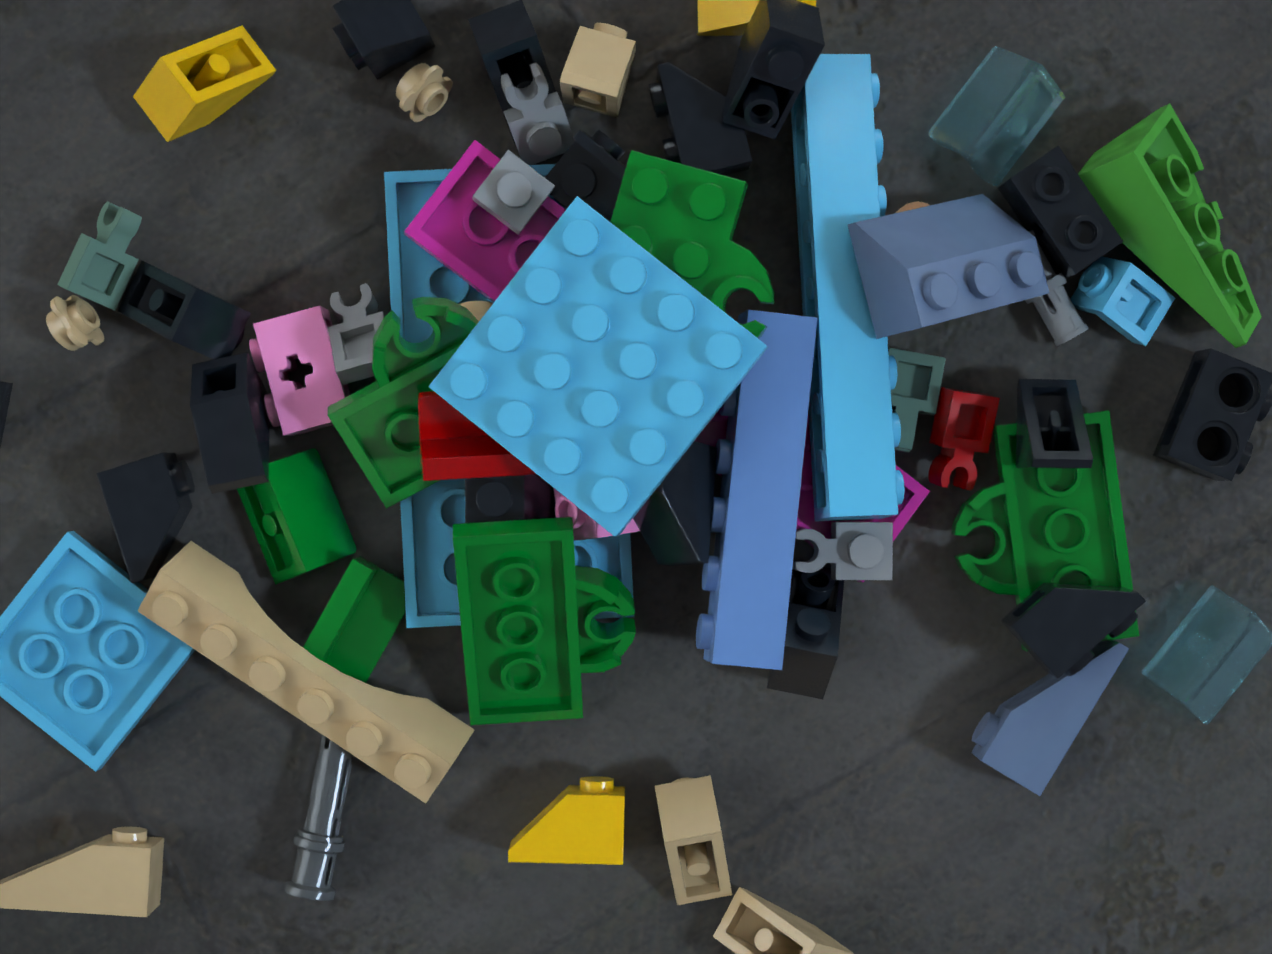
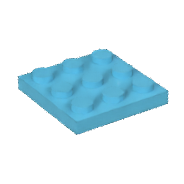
(82, 652)

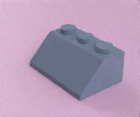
(944, 263)

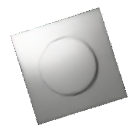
(513, 192)

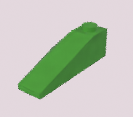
(1159, 211)

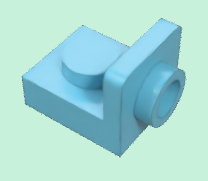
(1123, 298)

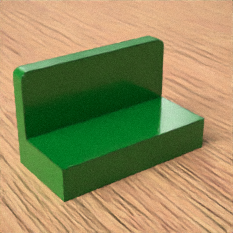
(297, 517)
(359, 619)

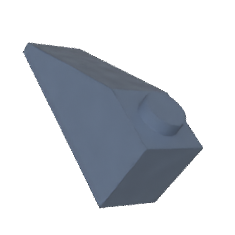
(1040, 723)

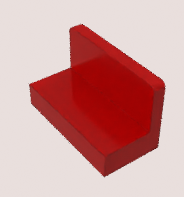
(457, 447)

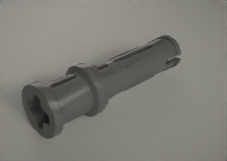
(320, 837)

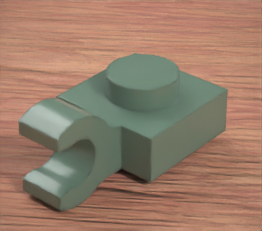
(100, 266)
(915, 391)

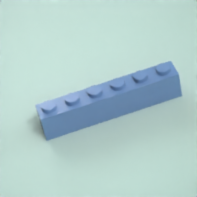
(759, 499)

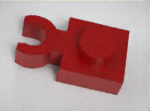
(961, 428)

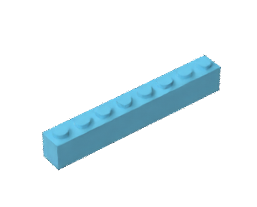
(851, 370)

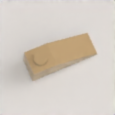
(103, 877)

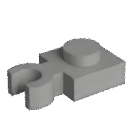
(536, 119)
(354, 335)
(853, 550)

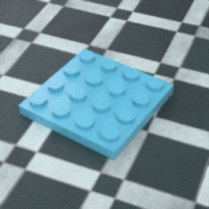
(597, 367)

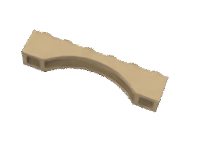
(218, 617)

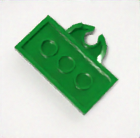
(689, 226)
(382, 418)
(1050, 522)
(532, 620)

